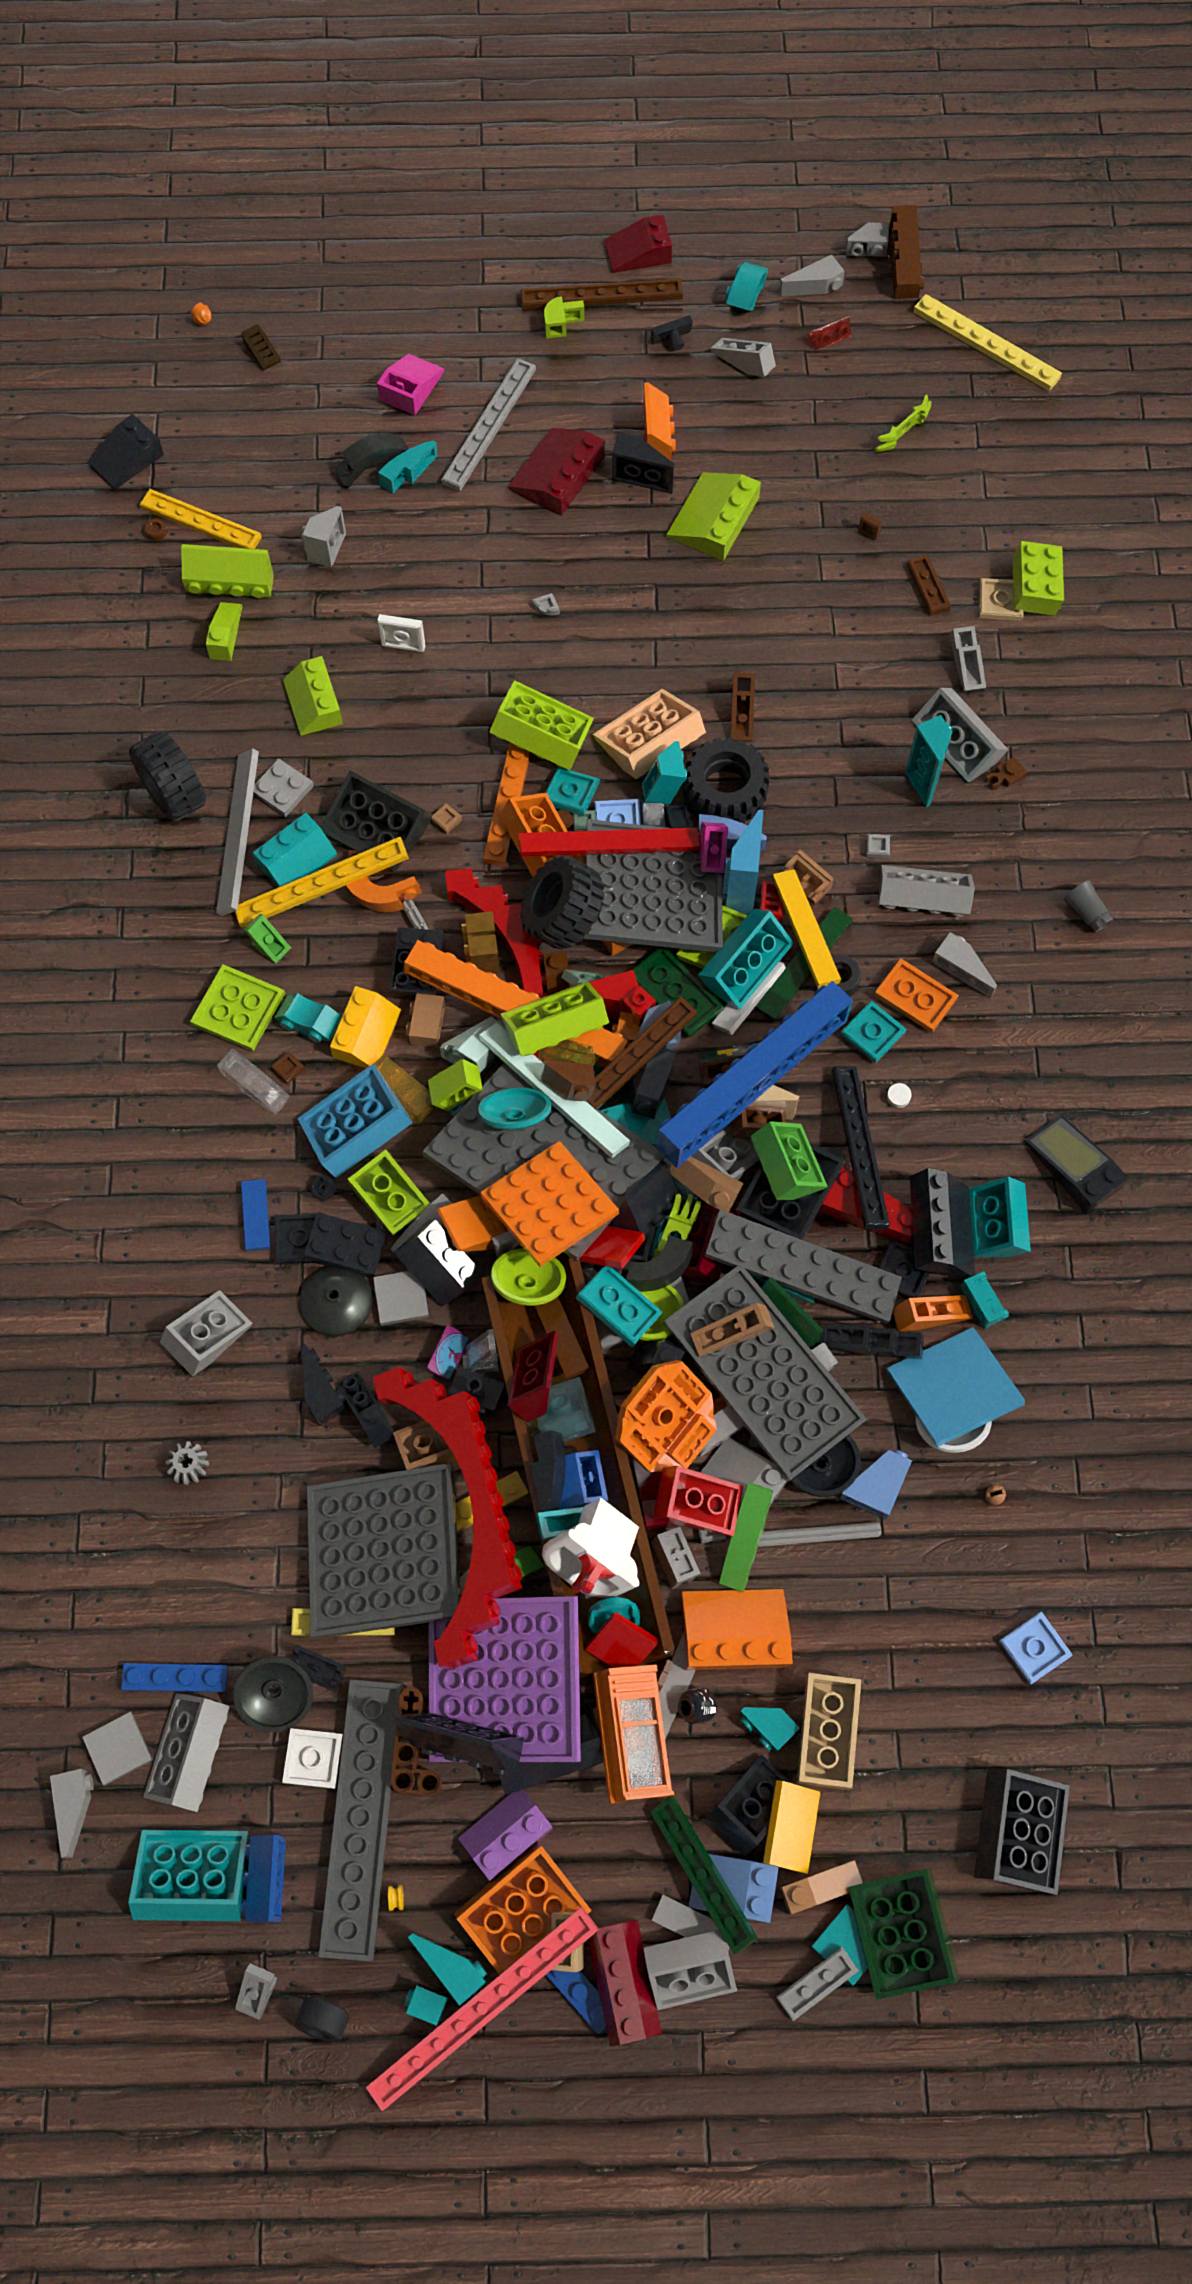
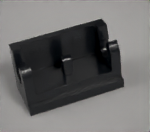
(320, 1669)

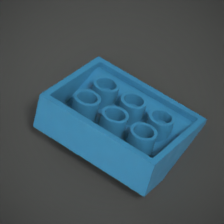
(743, 868)
(354, 1121)

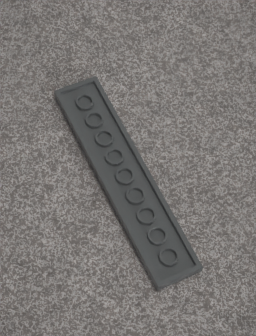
(360, 1822)

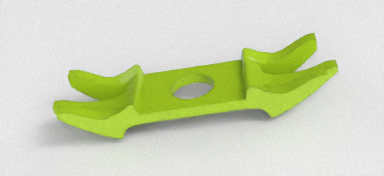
(917, 417)
(679, 1223)

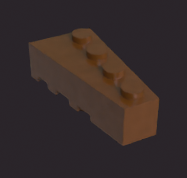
(905, 252)

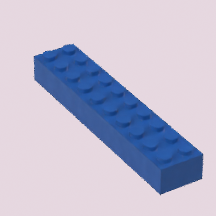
(753, 1074)

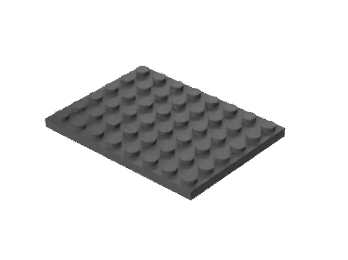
(484, 1154)

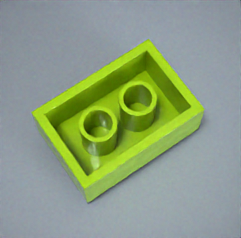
(1038, 578)

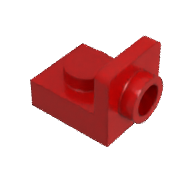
(639, 1002)

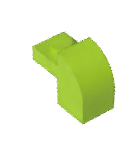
(559, 313)

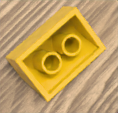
(364, 1028)

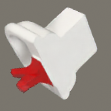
(595, 1552)

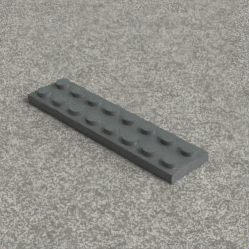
(803, 1266)

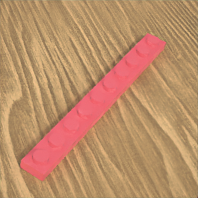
(482, 2008)

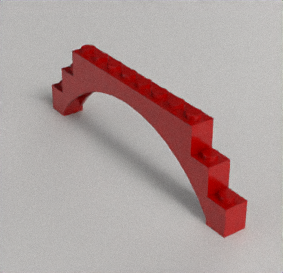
(507, 921)
(492, 1561)

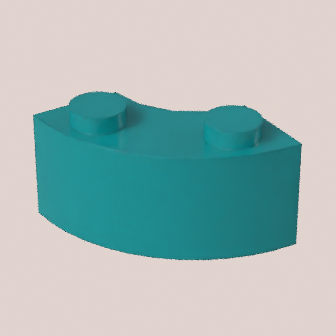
(746, 286)
(308, 1017)

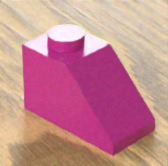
(713, 846)

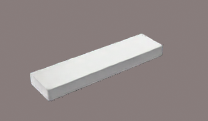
(731, 1018)

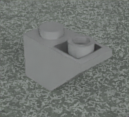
(869, 241)

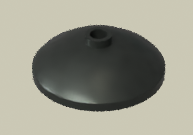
(337, 1315)
(269, 1708)

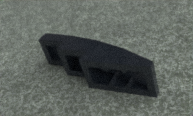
(872, 1341)

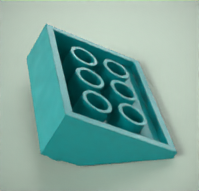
(189, 1876)

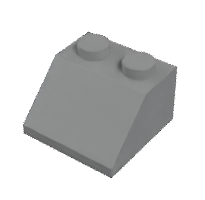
(324, 536)

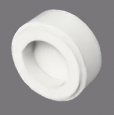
(899, 1095)

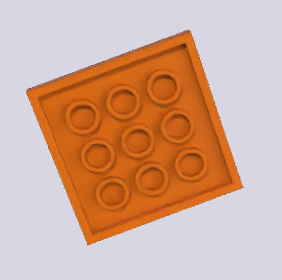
(549, 1203)

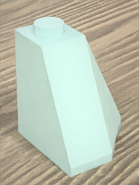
(470, 1048)

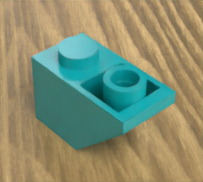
(770, 1724)

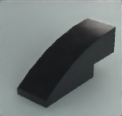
(549, 1470)

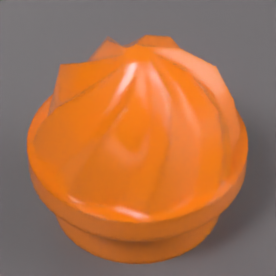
(201, 314)

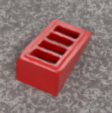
(766, 903)

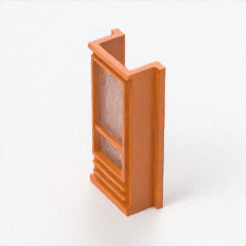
(632, 1733)

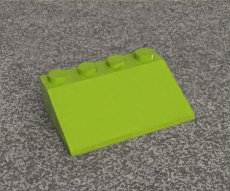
(715, 513)
(541, 725)

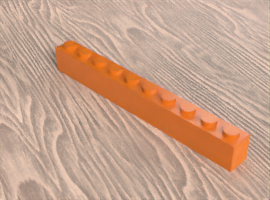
(493, 994)

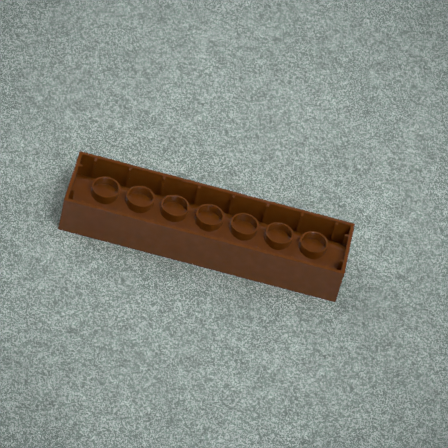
(519, 1325)

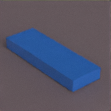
(255, 1215)

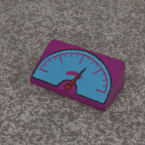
(448, 1353)

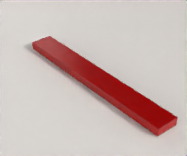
(608, 842)

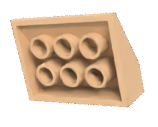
(648, 730)

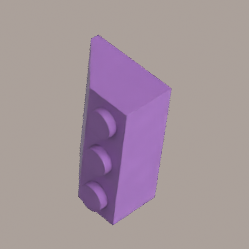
(505, 1833)

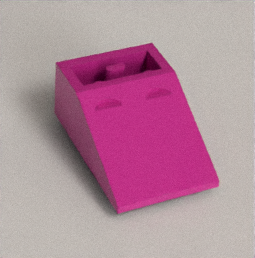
(408, 383)

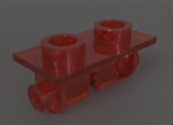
(830, 333)

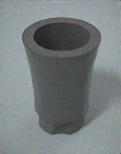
(1089, 906)

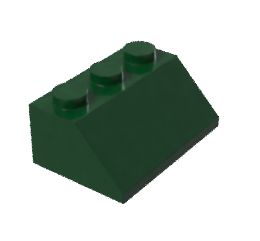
(793, 1313)

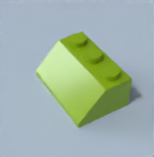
(312, 697)

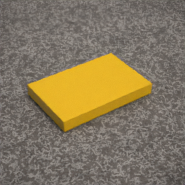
(791, 1827)

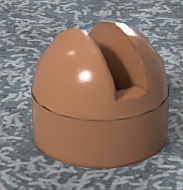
(995, 1500)

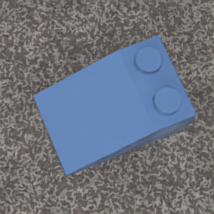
(750, 1884)

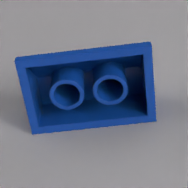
(264, 1878)

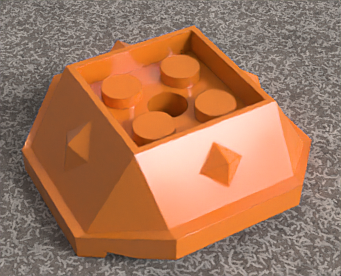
(684, 1422)

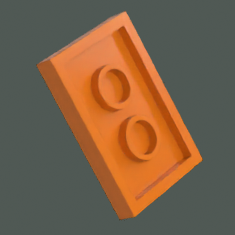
(916, 995)

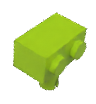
(455, 1085)

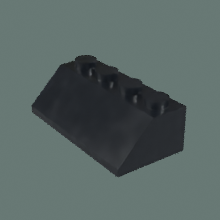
(539, 1772)

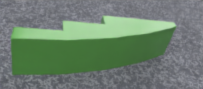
(746, 1537)

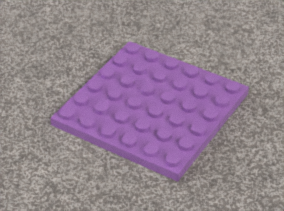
(521, 1678)

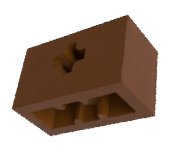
(755, 1118)

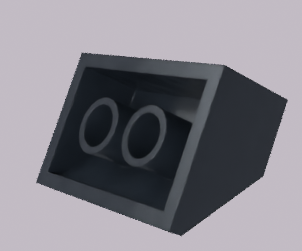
(648, 1202)
(437, 1263)

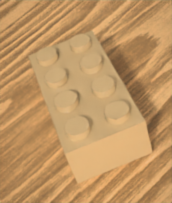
(829, 1731)

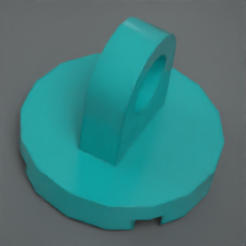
(602, 1610)

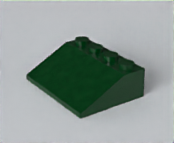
(904, 1934)

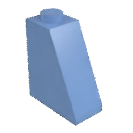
(879, 1484)

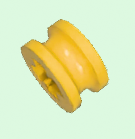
(395, 1898)

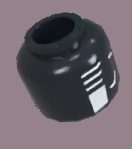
(697, 1705)

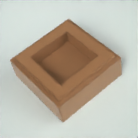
(446, 818)

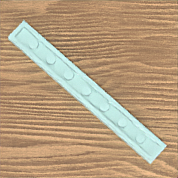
(577, 1112)

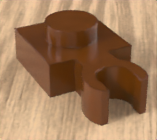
(1008, 773)

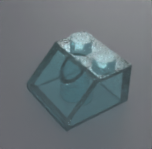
(568, 1411)

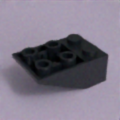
(405, 941)

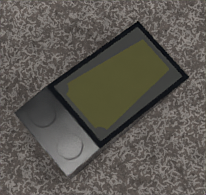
(1077, 1163)

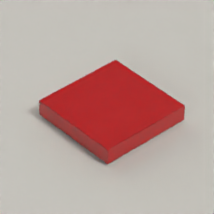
(613, 1247)
(621, 1642)

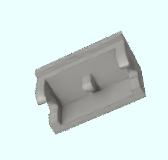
(675, 1557)

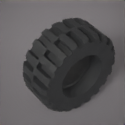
(731, 757)
(167, 775)
(562, 902)

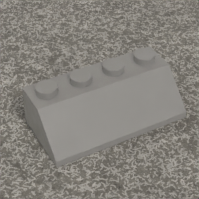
(972, 744)
(926, 890)
(186, 1752)

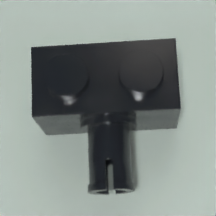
(485, 1389)

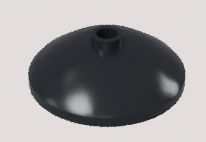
(840, 1471)

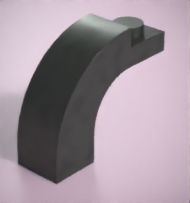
(368, 452)
(661, 1270)

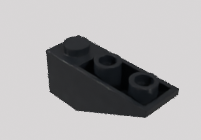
(318, 1393)
(366, 1409)

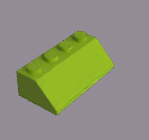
(226, 571)
(555, 1018)

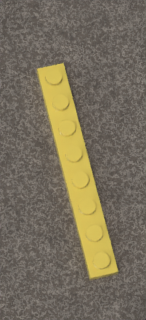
(987, 342)

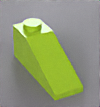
(223, 631)

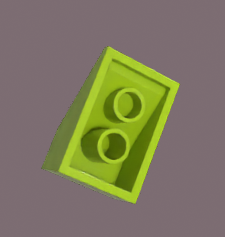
(388, 1192)

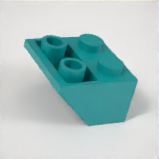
(665, 776)

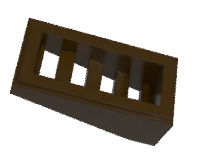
(254, 336)

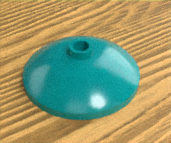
(514, 1108)

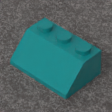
(295, 852)
(999, 1219)

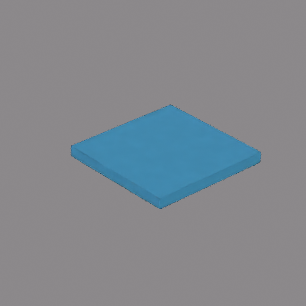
(955, 1387)

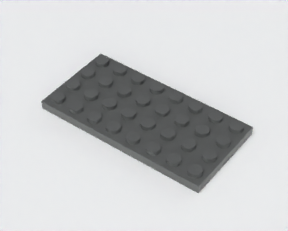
(769, 1380)

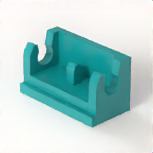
(983, 1300)

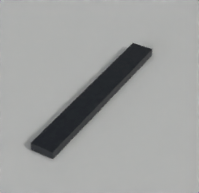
(860, 1148)

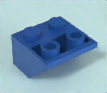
(583, 1480)

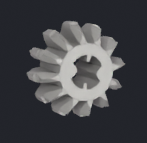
(176, 1464)

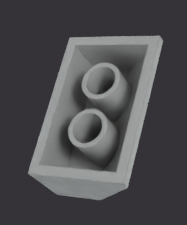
(689, 1969)

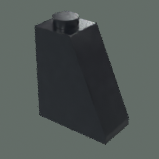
(650, 1084)
(656, 1353)

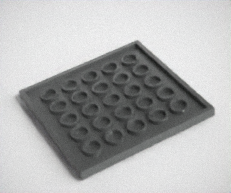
(656, 897)
(383, 1551)

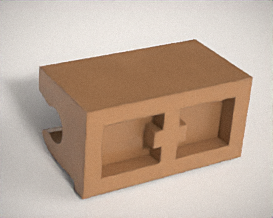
(813, 878)

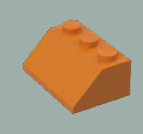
(657, 421)

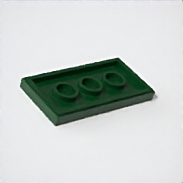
(668, 980)

